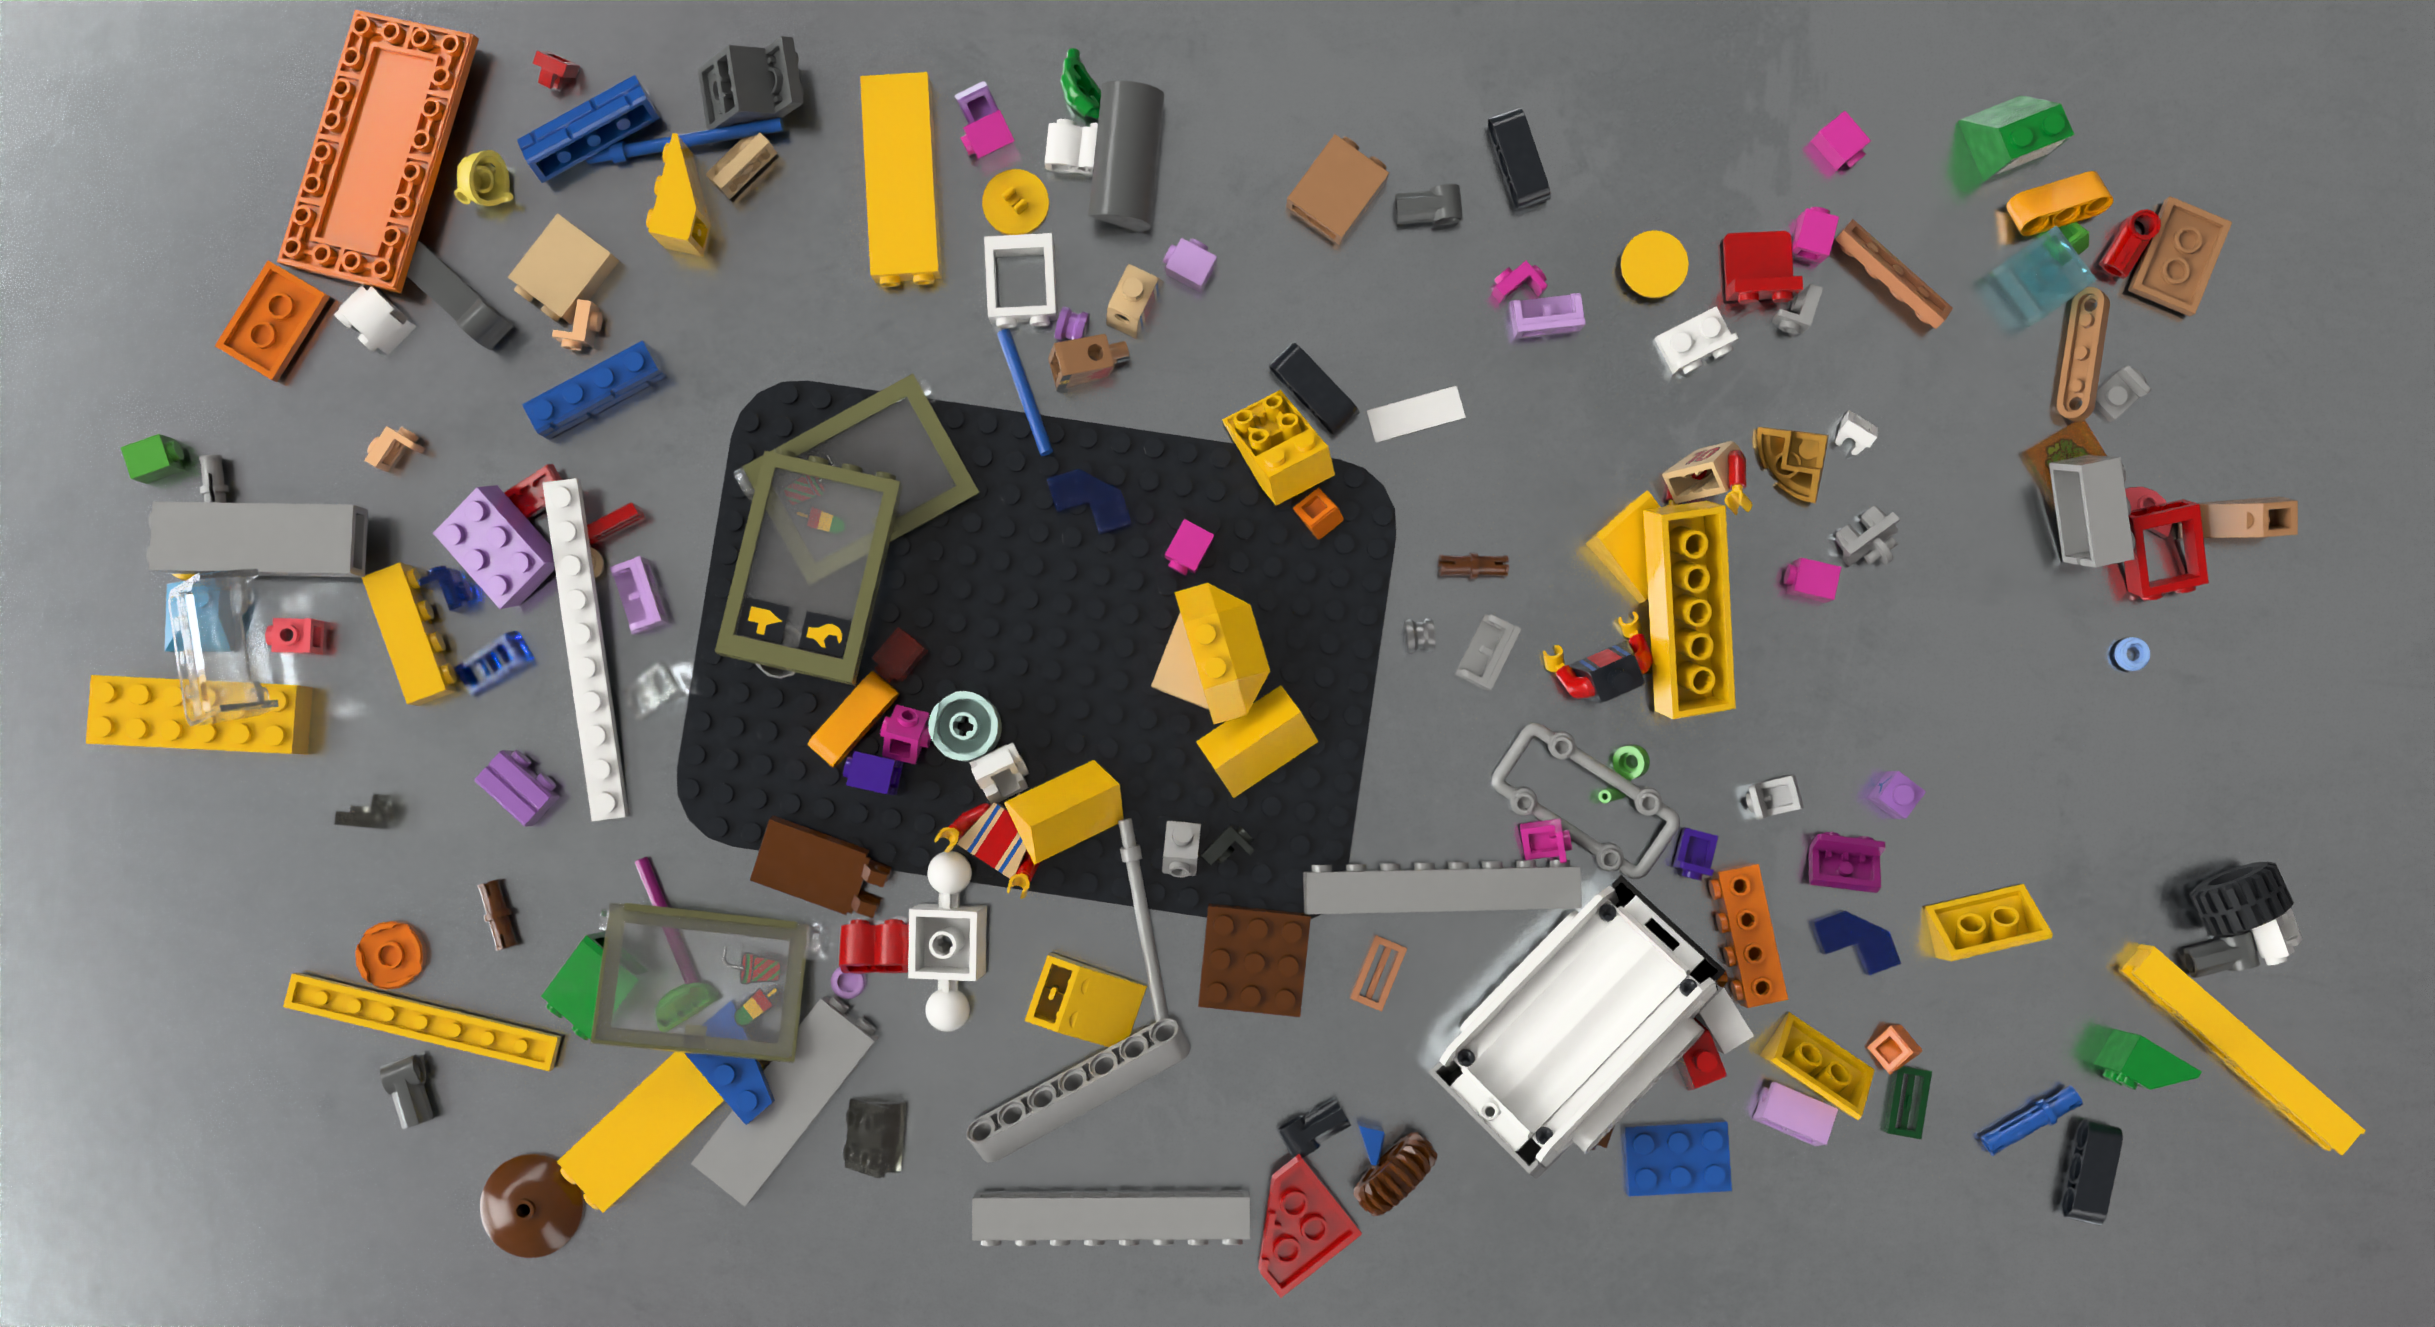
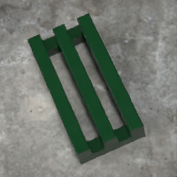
(1921, 1102)

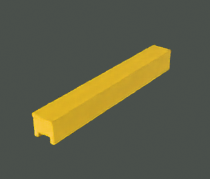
(2242, 1049)

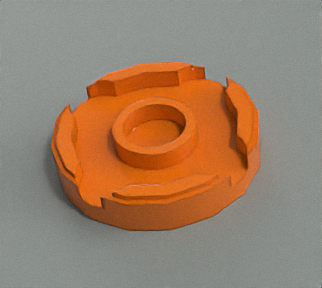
(391, 955)

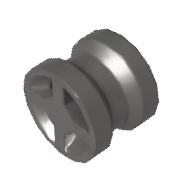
(1419, 635)

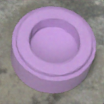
(848, 984)

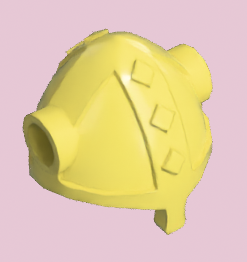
(481, 181)

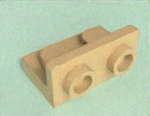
(741, 164)

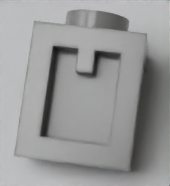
(1804, 306)
(2120, 392)

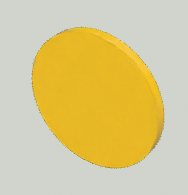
(1015, 202)
(1654, 264)

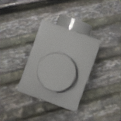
(1774, 797)
(1181, 848)

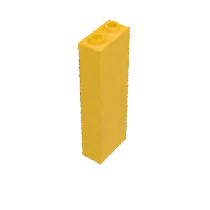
(901, 178)
(640, 1132)

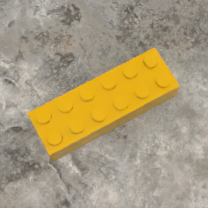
(1689, 609)
(153, 715)

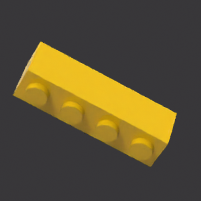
(410, 634)

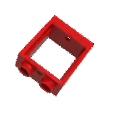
(2159, 515)

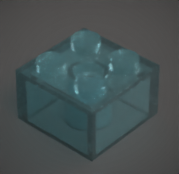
(2042, 276)

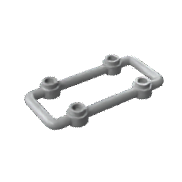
(1563, 746)

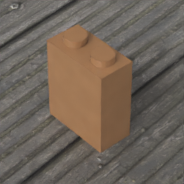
(1338, 188)

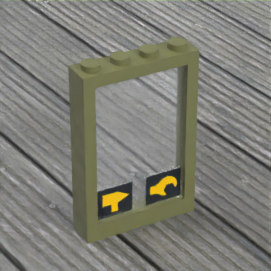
(809, 566)

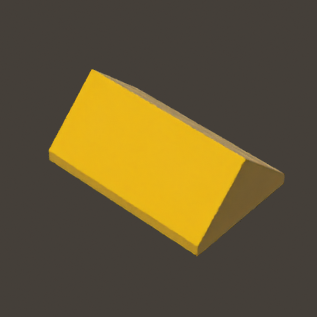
(1257, 743)
(1066, 810)
(1985, 923)
(1820, 1065)

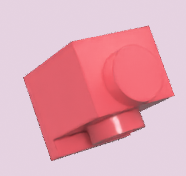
(306, 639)

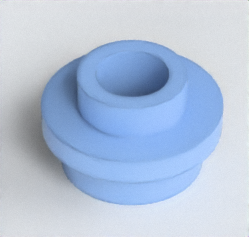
(2142, 654)

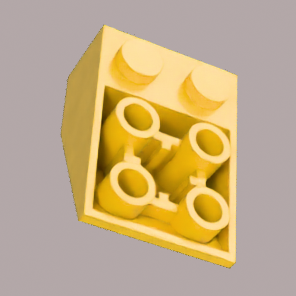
(680, 210)
(1280, 447)
(1084, 1002)

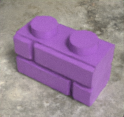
(518, 787)

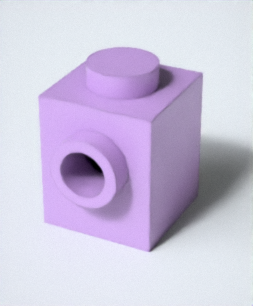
(1190, 263)

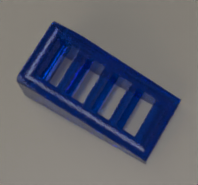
(512, 651)

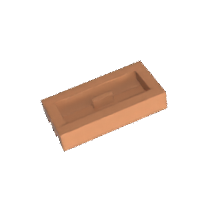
(1389, 945)

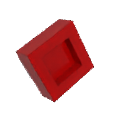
(554, 69)

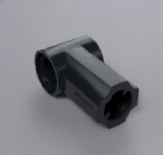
(1306, 1132)

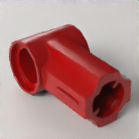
(2129, 243)

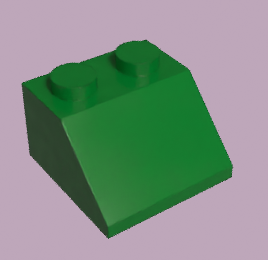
(2139, 1062)

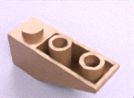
(2248, 518)

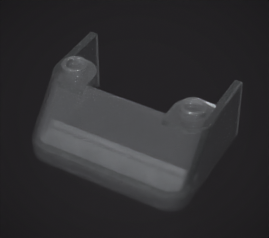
(213, 648)

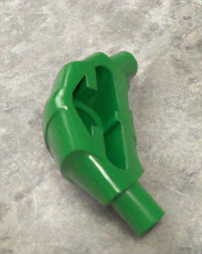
(1078, 87)

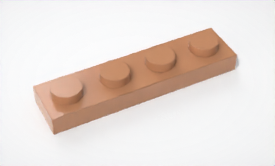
(1894, 274)

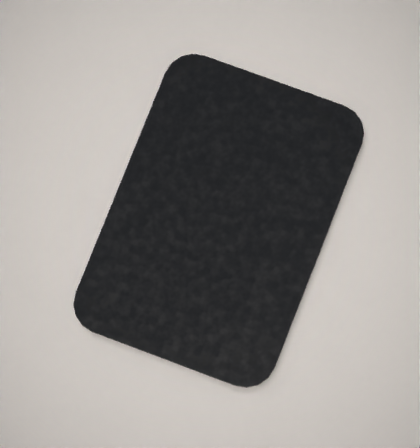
(1066, 648)

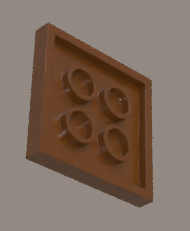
(1254, 960)

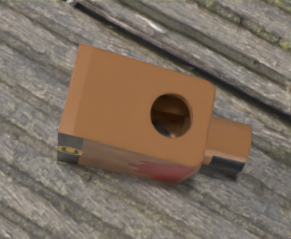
(1073, 366)

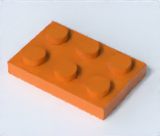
(272, 321)

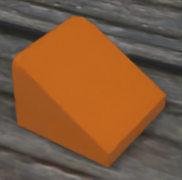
(1318, 513)
(1894, 1048)

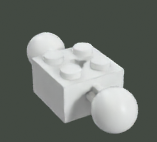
(935, 959)

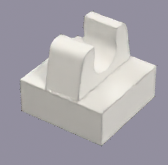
(1857, 429)

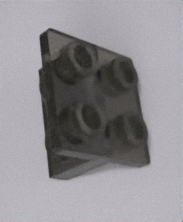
(874, 1137)

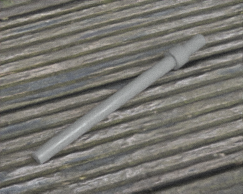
(1131, 855)

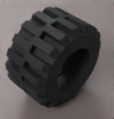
(2241, 898)

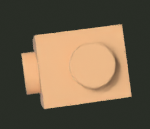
(586, 324)
(386, 448)

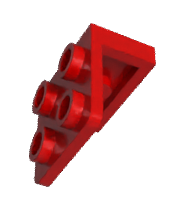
(1760, 267)

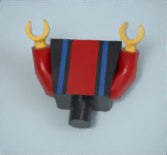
(1606, 672)

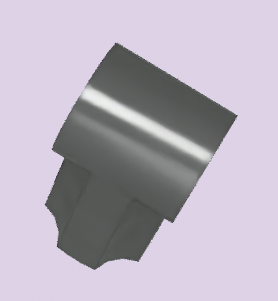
(1438, 205)
(2228, 953)
(405, 1082)

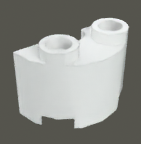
(375, 318)
(1000, 773)
(2277, 938)

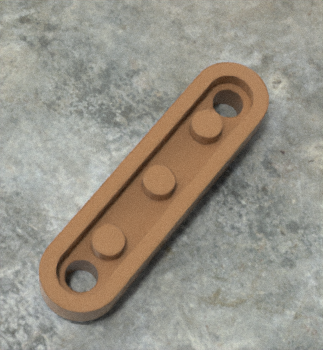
(2083, 354)

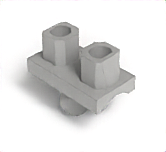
(1874, 540)

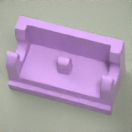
(1547, 315)
(639, 594)
(1795, 1114)

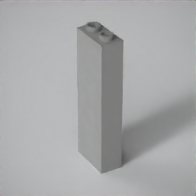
(259, 536)
(827, 1052)

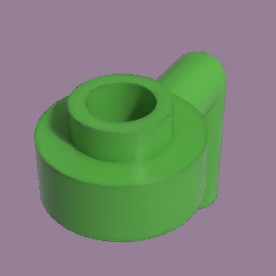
(1624, 767)

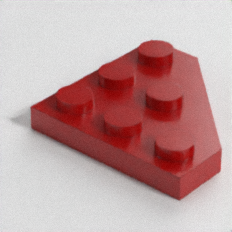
(1301, 1227)

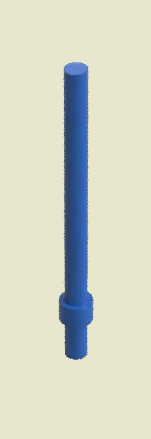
(621, 151)

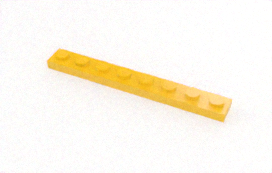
(422, 1021)

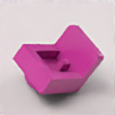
(1511, 280)
(1545, 840)

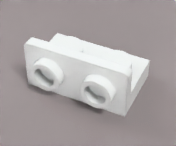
(1695, 340)

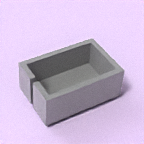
(2092, 510)

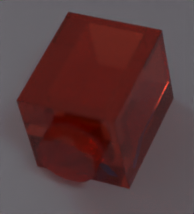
(898, 656)

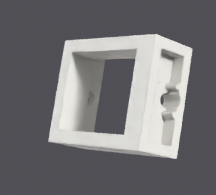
(1021, 246)

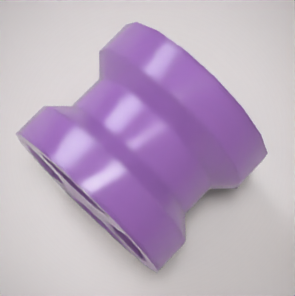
(1071, 324)

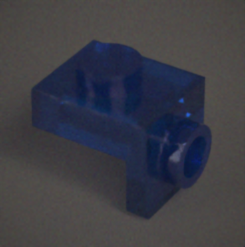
(455, 589)

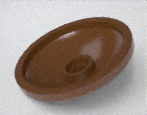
(553, 1204)

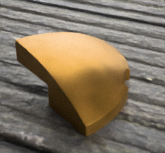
(1794, 459)

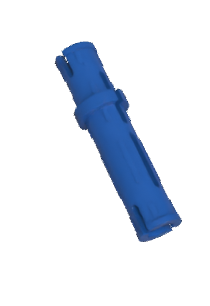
(2038, 1116)

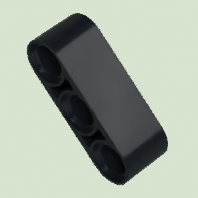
(1519, 159)
(1314, 388)
(2092, 1172)

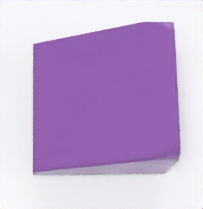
(976, 102)

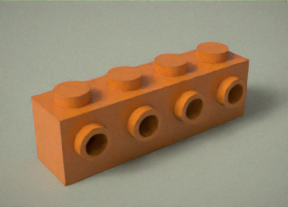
(1748, 935)

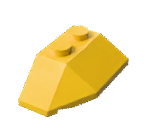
(1224, 649)

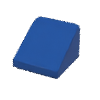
(1373, 1139)

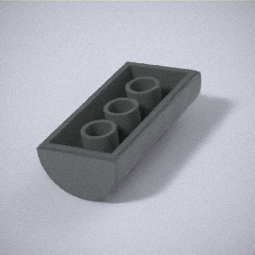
(1126, 154)

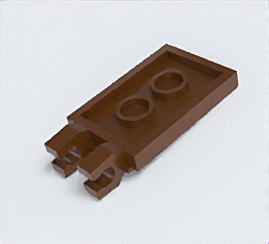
(818, 868)

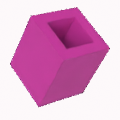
(987, 135)
(1841, 141)
(1814, 234)
(1188, 548)
(1812, 580)

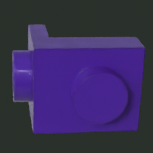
(1695, 853)

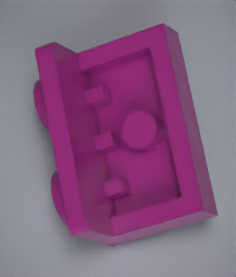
(1845, 862)

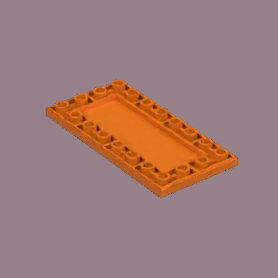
(378, 150)

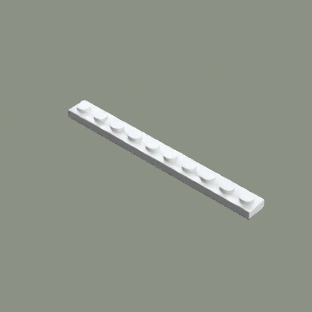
(585, 649)

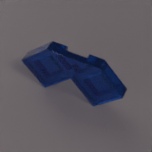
(1081, 488)
(1871, 941)

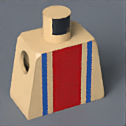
(1133, 300)

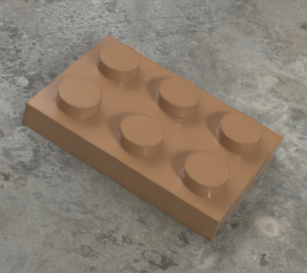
(2180, 256)

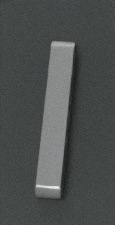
(1078, 1090)

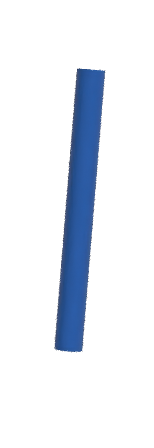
(1025, 392)

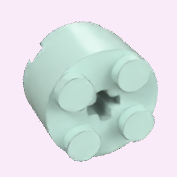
(955, 709)

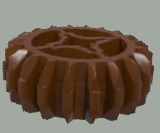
(1396, 1174)

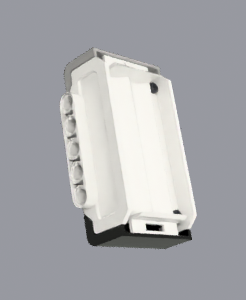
(1581, 1028)

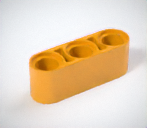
(2059, 203)
(853, 719)

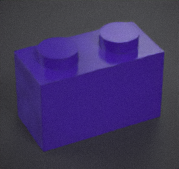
(873, 773)

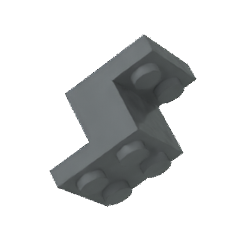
(750, 84)

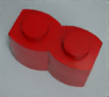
(874, 947)

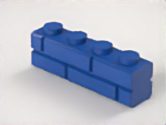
(588, 129)
(594, 390)

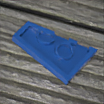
(737, 1082)

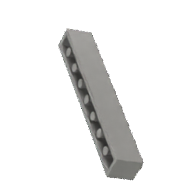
(1442, 889)
(1110, 1217)

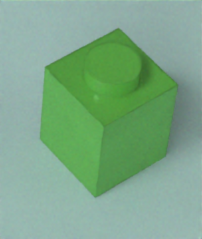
(153, 458)

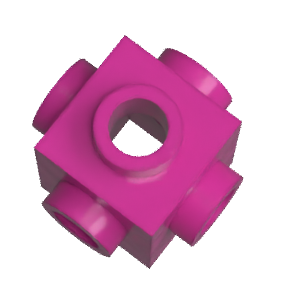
(905, 734)

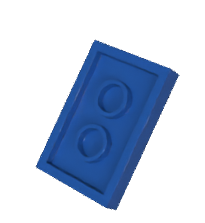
(1677, 1158)

